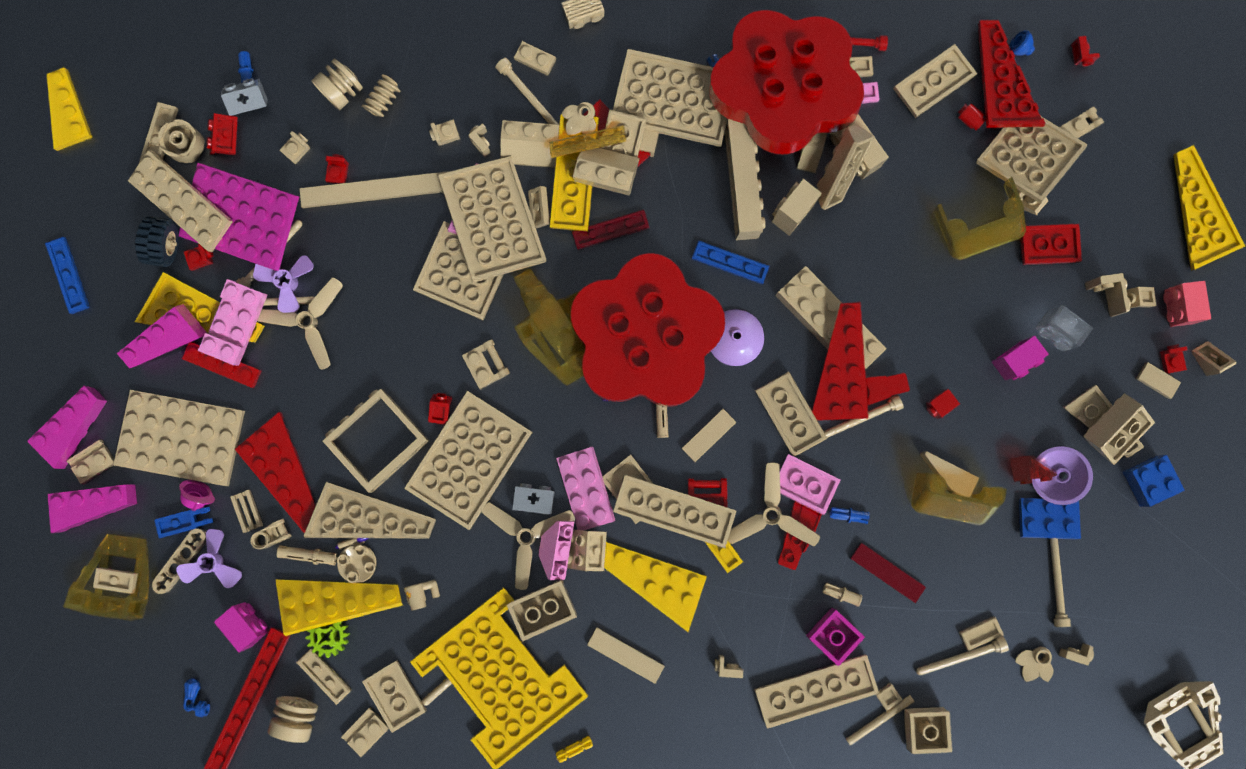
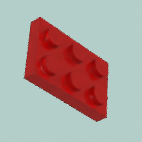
(1051, 244)

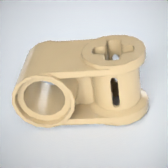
(273, 534)

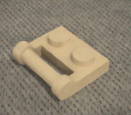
(479, 366)

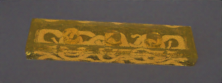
(587, 141)

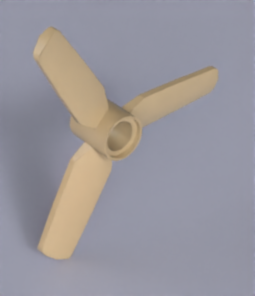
(316, 308)
(772, 499)
(513, 527)

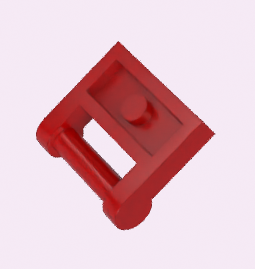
(719, 499)

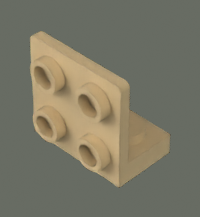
(1116, 293)
(587, 550)

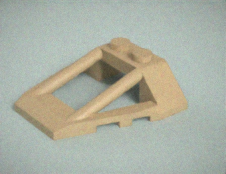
(1188, 694)

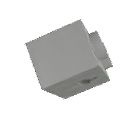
(238, 103)
(522, 503)

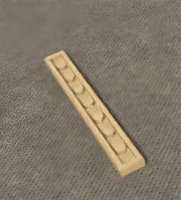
(370, 190)

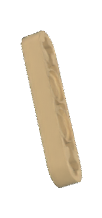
(178, 559)

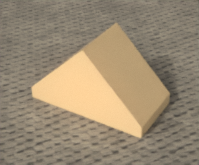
(1212, 359)

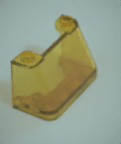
(931, 499)

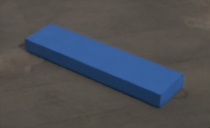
(730, 262)
(67, 275)

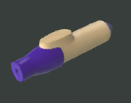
(343, 544)

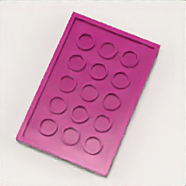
(258, 213)

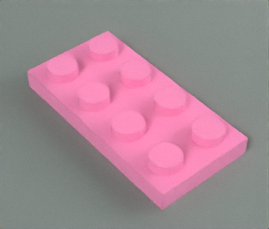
(585, 489)

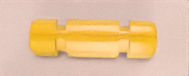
(574, 749)

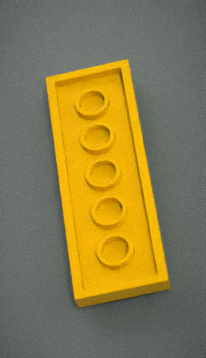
(570, 199)

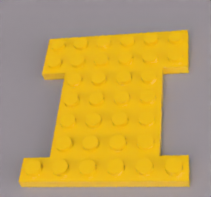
(500, 680)

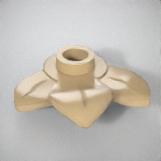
(577, 121)
(1034, 667)

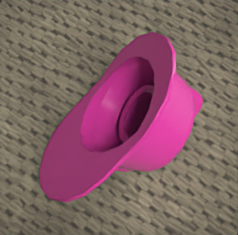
(195, 494)

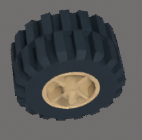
(157, 241)

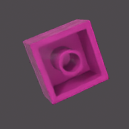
(1020, 358)
(242, 626)
(835, 636)

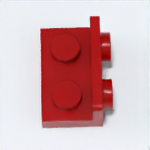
(222, 135)

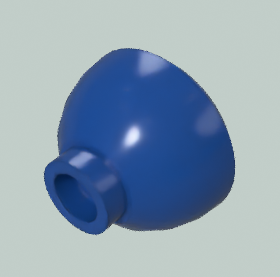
(1022, 44)

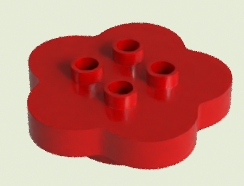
(787, 80)
(646, 332)

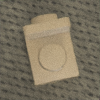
(444, 132)
(480, 143)
(295, 147)
(1031, 205)
(1141, 297)
(1082, 656)
(731, 670)

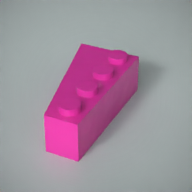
(67, 427)
(82, 506)

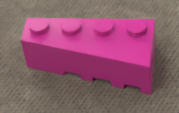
(165, 335)

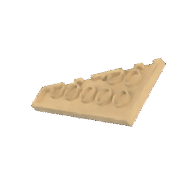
(355, 515)

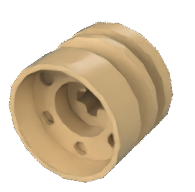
(337, 84)
(293, 719)

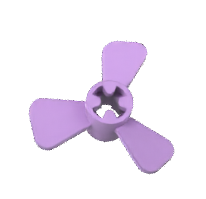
(287, 300)
(227, 575)

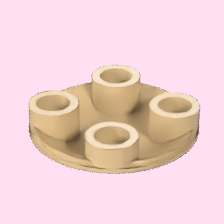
(356, 563)

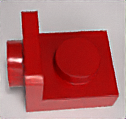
(1081, 54)
(336, 169)
(198, 257)
(1173, 359)
(439, 408)

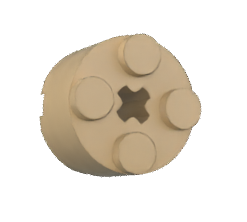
(181, 141)

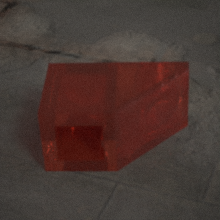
(1029, 468)

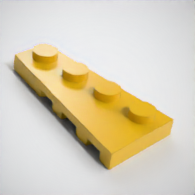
(66, 113)

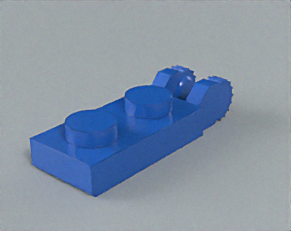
(180, 522)

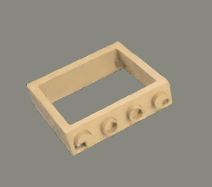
(393, 466)

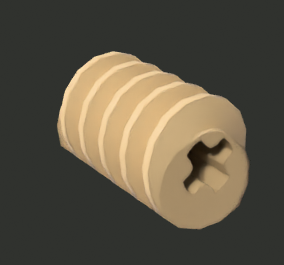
(382, 96)

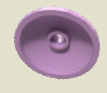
(743, 350)
(1078, 476)

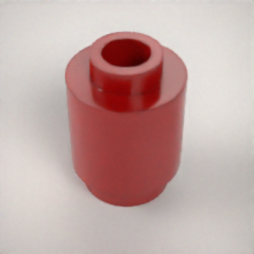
(971, 116)

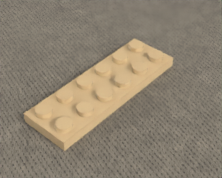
(180, 201)
(674, 511)
(816, 691)

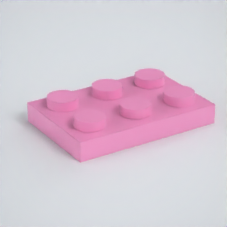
(807, 484)

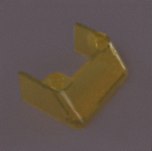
(967, 243)

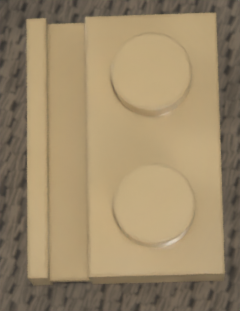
(91, 462)
(365, 732)

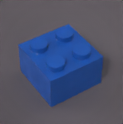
(1153, 481)

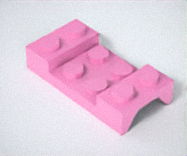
(233, 323)

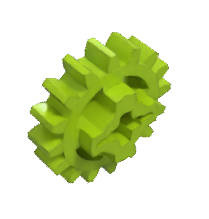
(334, 640)

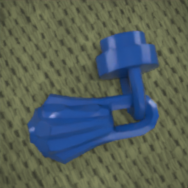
(191, 689)

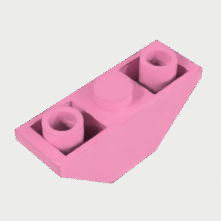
(555, 549)

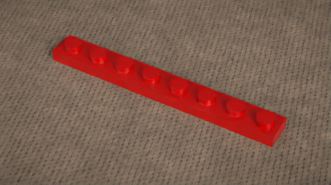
(248, 700)

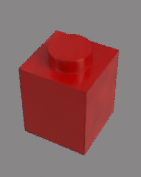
(942, 404)

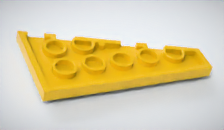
(1206, 220)

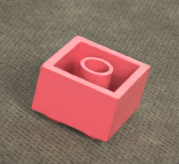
(1187, 304)

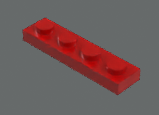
(243, 373)

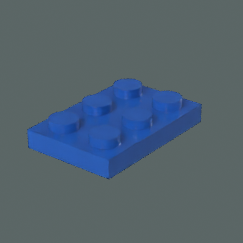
(1048, 520)

